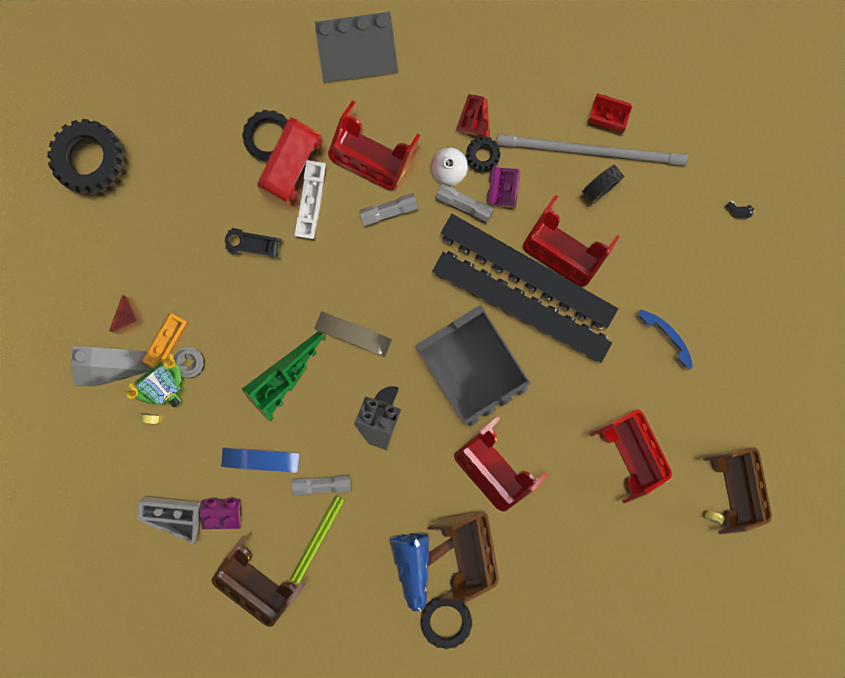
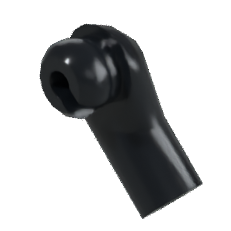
(740, 212)

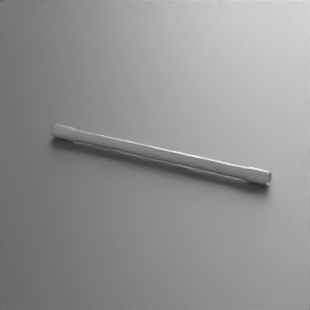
(670, 158)

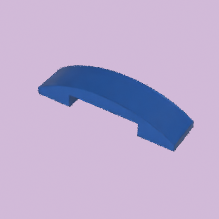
(683, 355)
(260, 460)

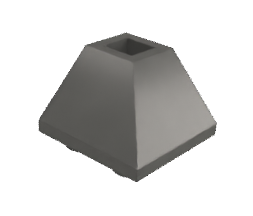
(377, 422)

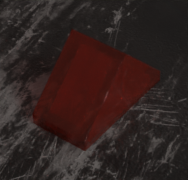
(124, 316)

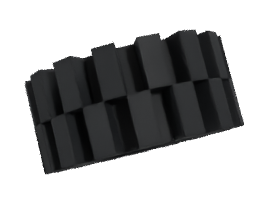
(491, 146)

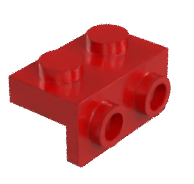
(610, 112)

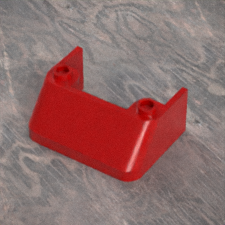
(366, 155)
(288, 161)
(564, 252)
(639, 451)
(492, 471)

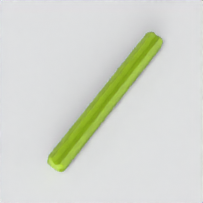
(316, 539)

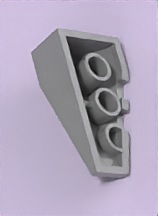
(103, 365)

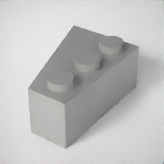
(171, 515)

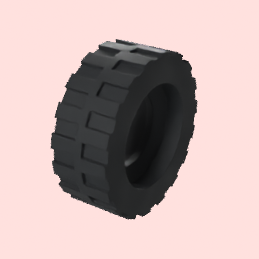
(603, 183)

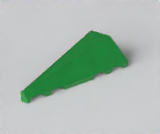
(272, 385)

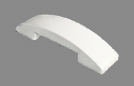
(310, 199)

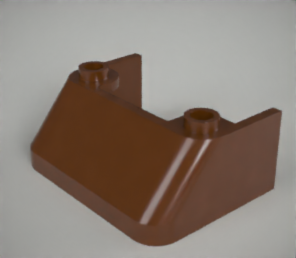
(745, 489)
(473, 555)
(251, 588)

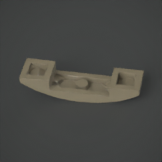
(353, 333)

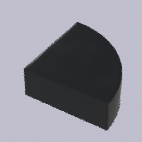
(387, 395)

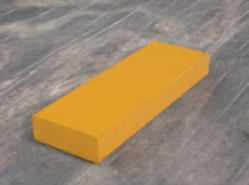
(164, 340)

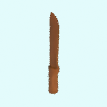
(441, 550)

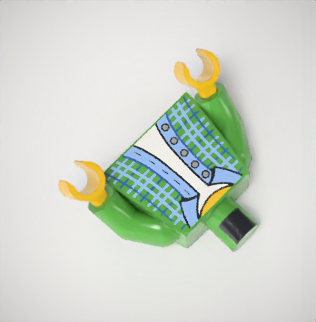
(158, 384)

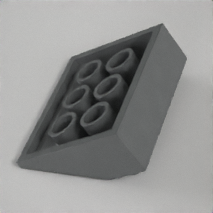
(356, 47)

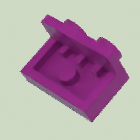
(503, 187)
(220, 513)

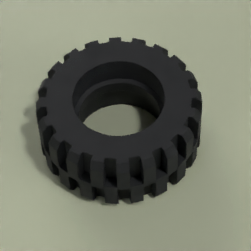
(65, 144)

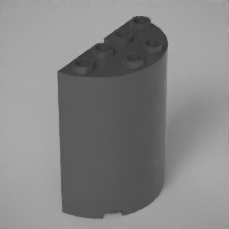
(473, 365)

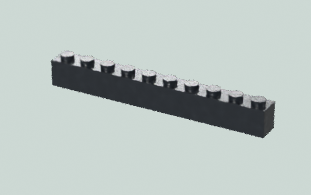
(529, 272)
(522, 307)

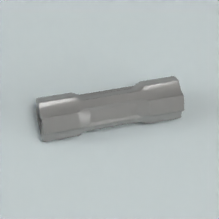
(452, 197)
(376, 213)
(321, 485)

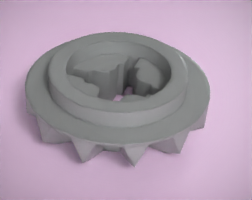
(193, 354)

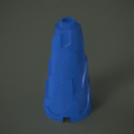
(411, 559)

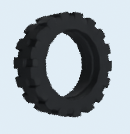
(251, 125)
(446, 643)

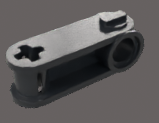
(253, 244)

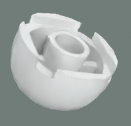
(447, 174)

